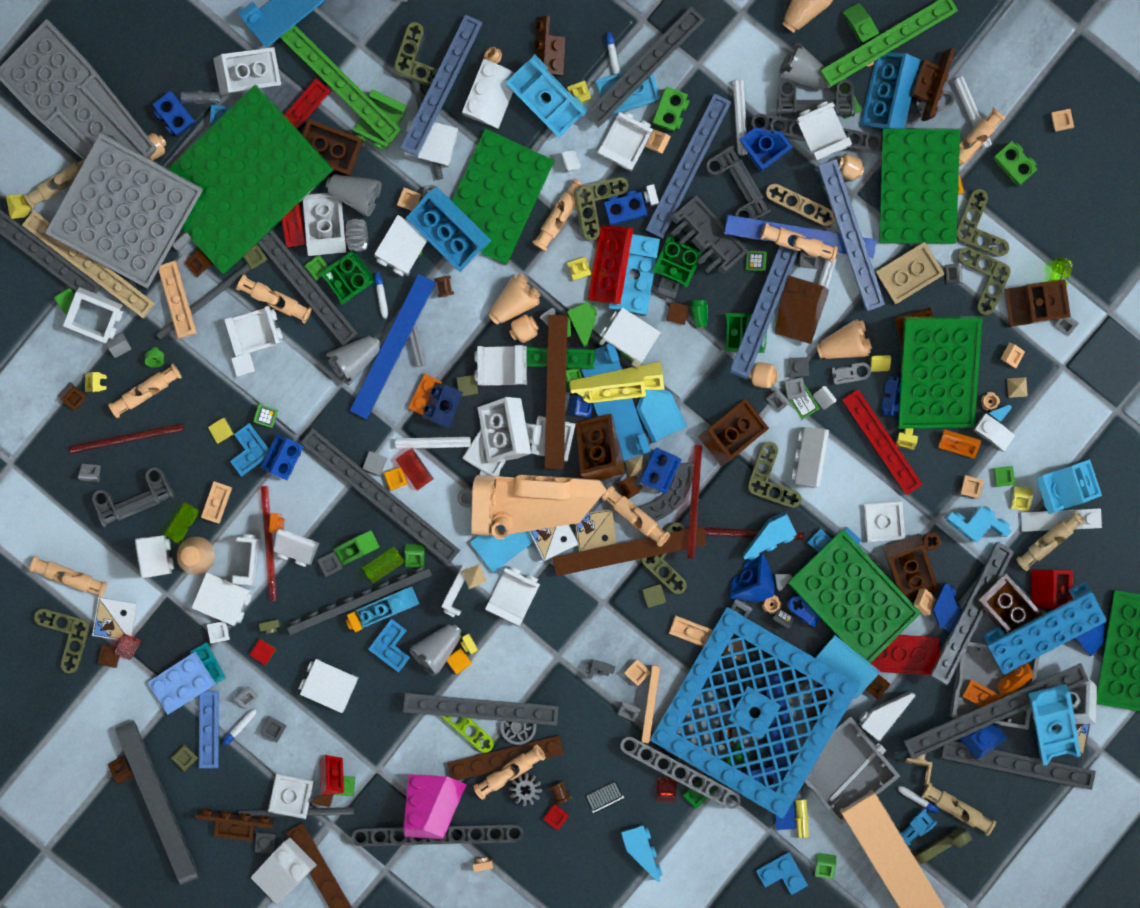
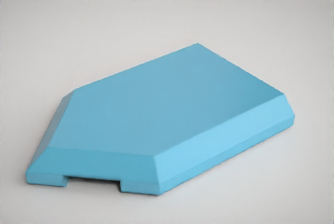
(660, 414)

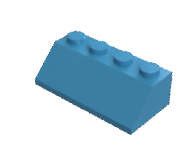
(890, 91)
(448, 229)

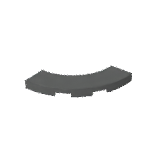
(675, 495)

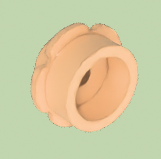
(493, 55)
(990, 406)
(771, 609)

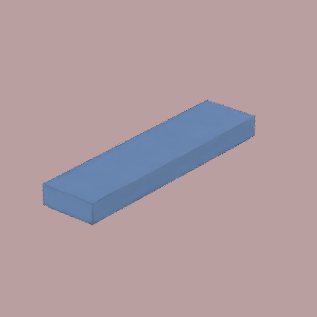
(209, 729)

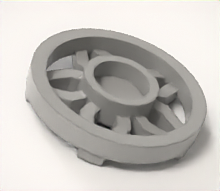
(517, 728)

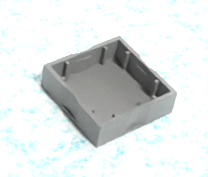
(980, 666)
(840, 759)

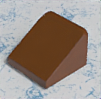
(198, 263)
(72, 396)
(121, 770)
(323, 800)

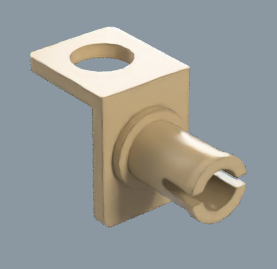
(922, 762)

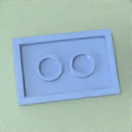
(181, 683)

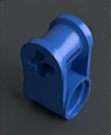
(804, 612)

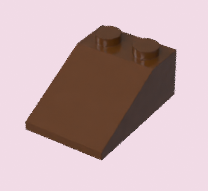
(800, 309)
(733, 432)
(599, 448)
(910, 566)
(1008, 605)

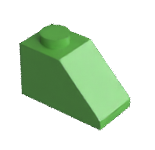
(861, 23)
(583, 320)
(356, 548)

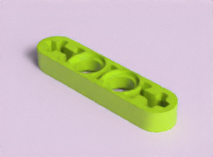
(461, 727)

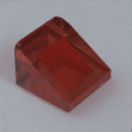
(126, 646)
(666, 790)

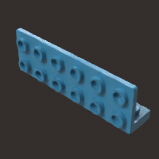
(276, 17)
(626, 420)
(1046, 631)

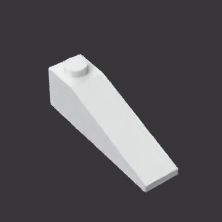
(1043, 521)

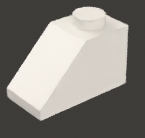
(993, 432)

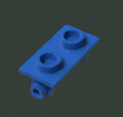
(891, 404)

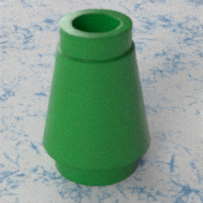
(700, 312)

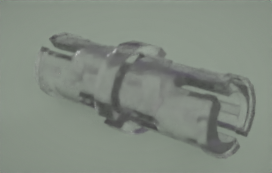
(200, 97)

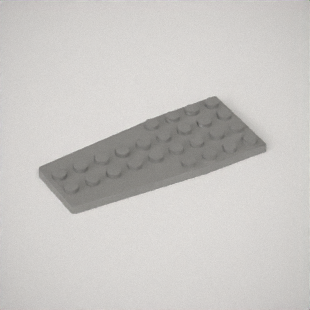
(69, 94)

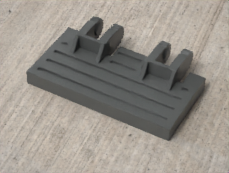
(709, 234)

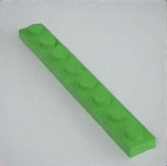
(888, 41)
(341, 84)

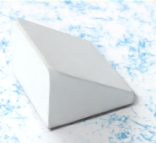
(571, 161)
(824, 397)

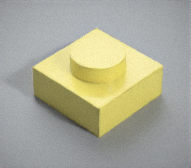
(468, 644)

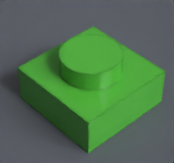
(349, 786)

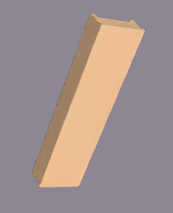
(889, 853)

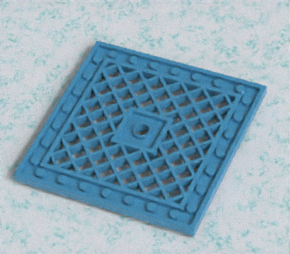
(666, 731)

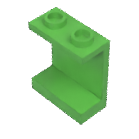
(392, 108)

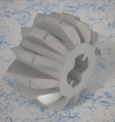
(356, 235)
(527, 796)

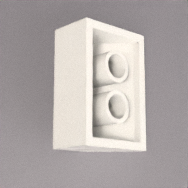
(489, 94)
(504, 430)
(810, 456)

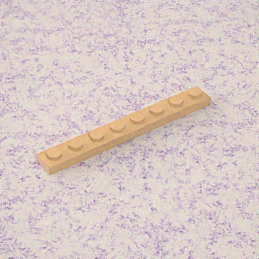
(98, 272)

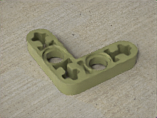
(412, 65)
(591, 197)
(974, 232)
(991, 272)
(763, 479)
(659, 562)
(70, 629)
(957, 838)

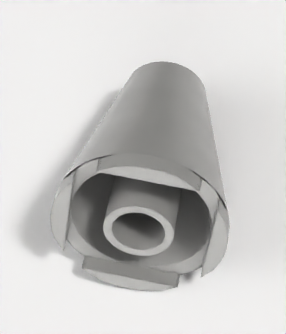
(803, 68)
(355, 192)
(353, 357)
(436, 648)

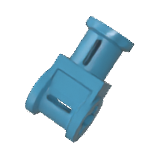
(917, 826)

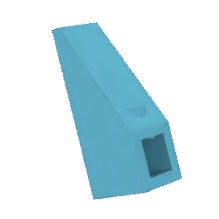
(774, 531)
(387, 607)
(638, 847)

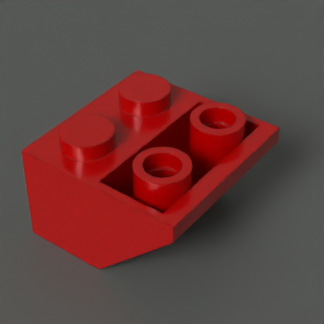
(1051, 588)

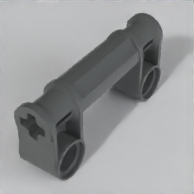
(789, 105)
(730, 161)
(135, 504)

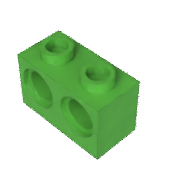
(667, 108)
(1010, 167)

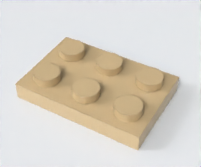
(909, 273)

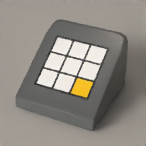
(783, 617)

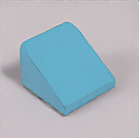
(1000, 413)

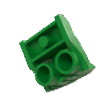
(677, 261)
(348, 277)
(735, 328)

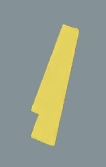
(620, 383)

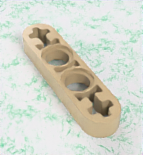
(799, 207)

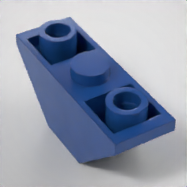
(945, 608)

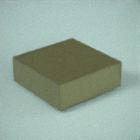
(255, 257)
(467, 385)
(654, 595)
(184, 757)

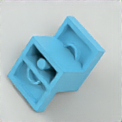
(1069, 486)
(978, 523)

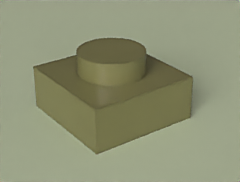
(270, 627)

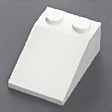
(243, 70)
(324, 224)
(296, 547)
(154, 556)
(1084, 703)
(882, 717)
(283, 871)

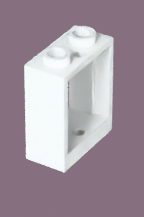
(100, 301)

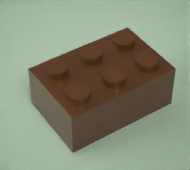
(335, 146)

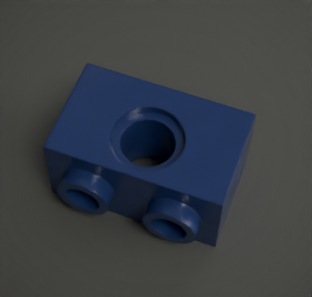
(445, 414)

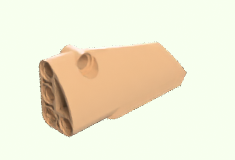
(530, 502)

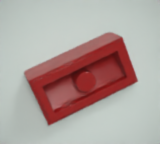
(331, 775)

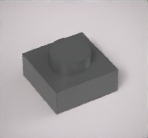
(668, 287)
(799, 367)
(330, 564)
(273, 729)
(265, 842)

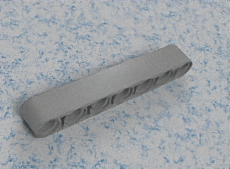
(670, 771)

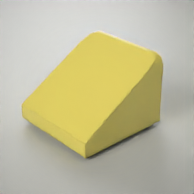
(18, 206)
(880, 363)
(221, 430)
(1021, 498)

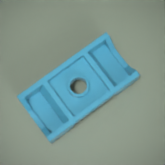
(534, 80)
(637, 292)
(1051, 708)

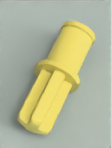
(802, 818)

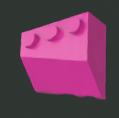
(431, 805)

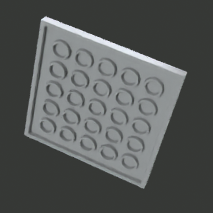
(124, 210)

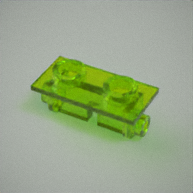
(1060, 269)
(183, 519)
(383, 565)

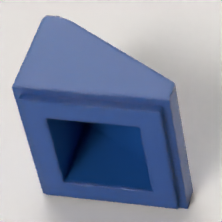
(579, 407)

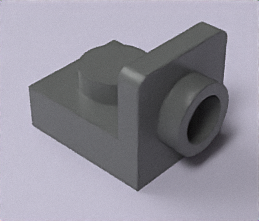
(602, 667)

